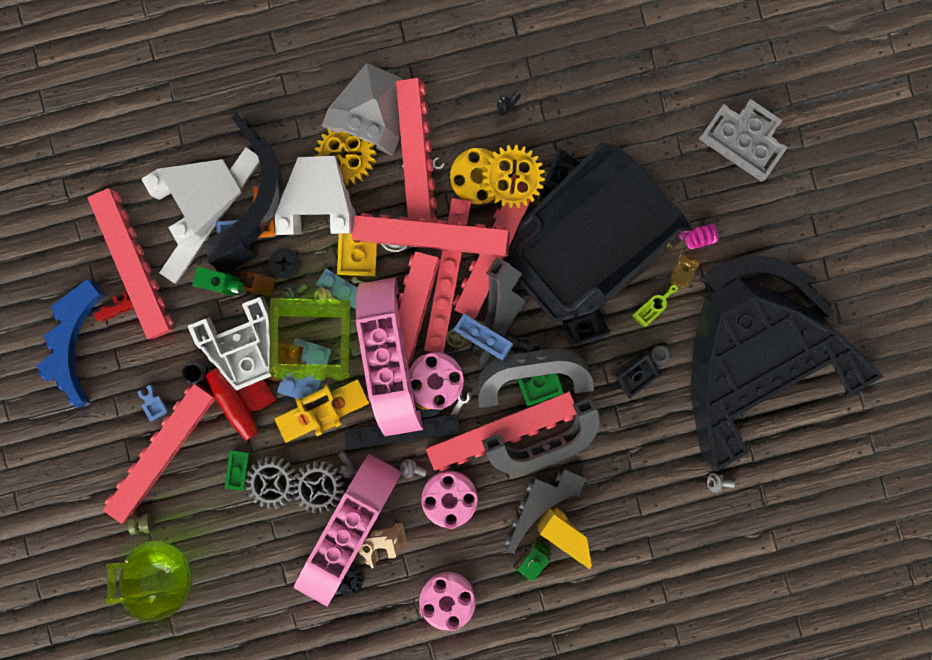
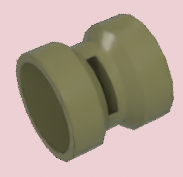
(455, 339)
(140, 524)

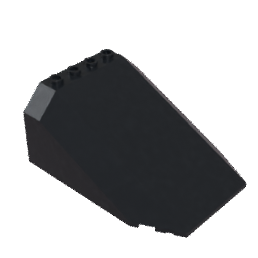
(594, 234)

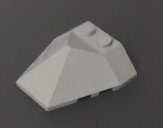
(368, 109)

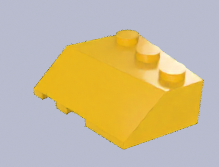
(563, 534)

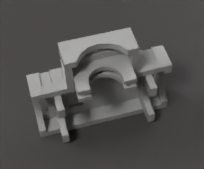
(746, 138)

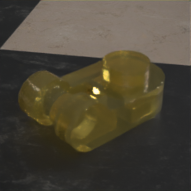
(680, 277)

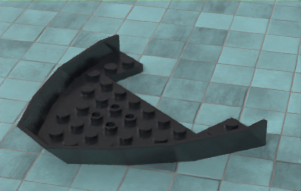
(751, 349)

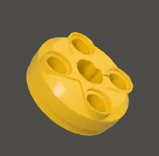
(472, 175)

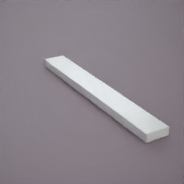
(182, 256)

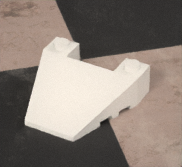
(315, 189)
(201, 193)
(241, 351)

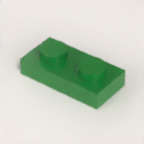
(237, 470)

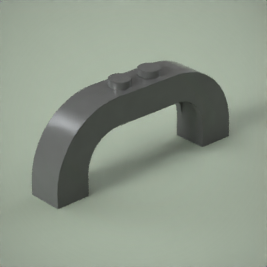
(530, 365)
(550, 450)

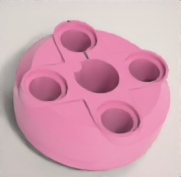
(436, 380)
(449, 499)
(447, 601)

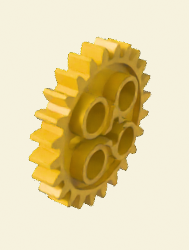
(345, 140)
(530, 178)

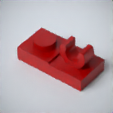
(108, 312)

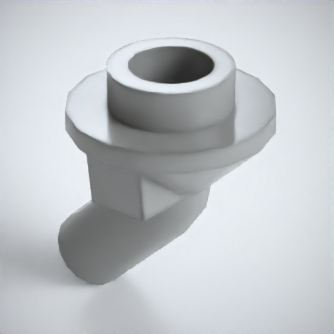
(409, 467)
(716, 481)

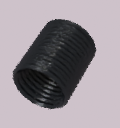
(186, 372)

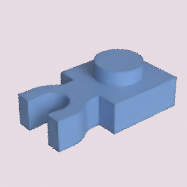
(153, 406)

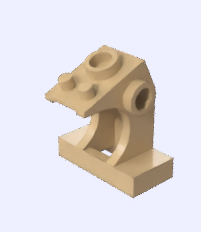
(390, 539)

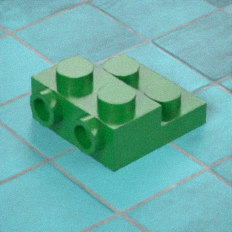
(540, 388)

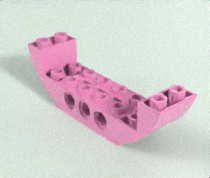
(385, 357)
(347, 529)

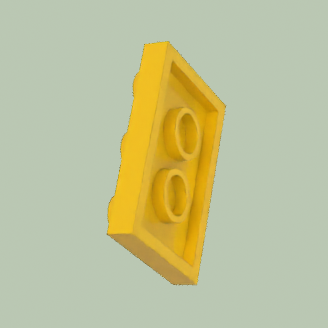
(356, 257)

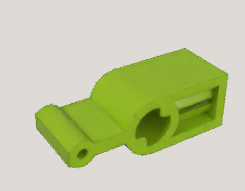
(639, 314)

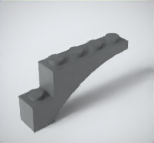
(502, 303)
(541, 498)

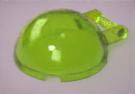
(151, 581)

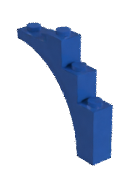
(62, 340)

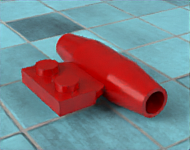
(239, 403)

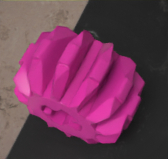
(702, 236)

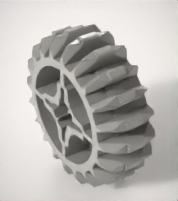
(278, 488)
(325, 491)

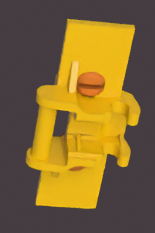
(341, 402)

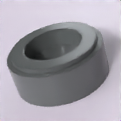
(659, 355)

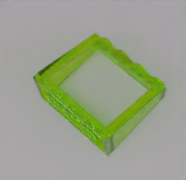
(310, 308)

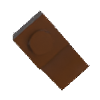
(255, 282)

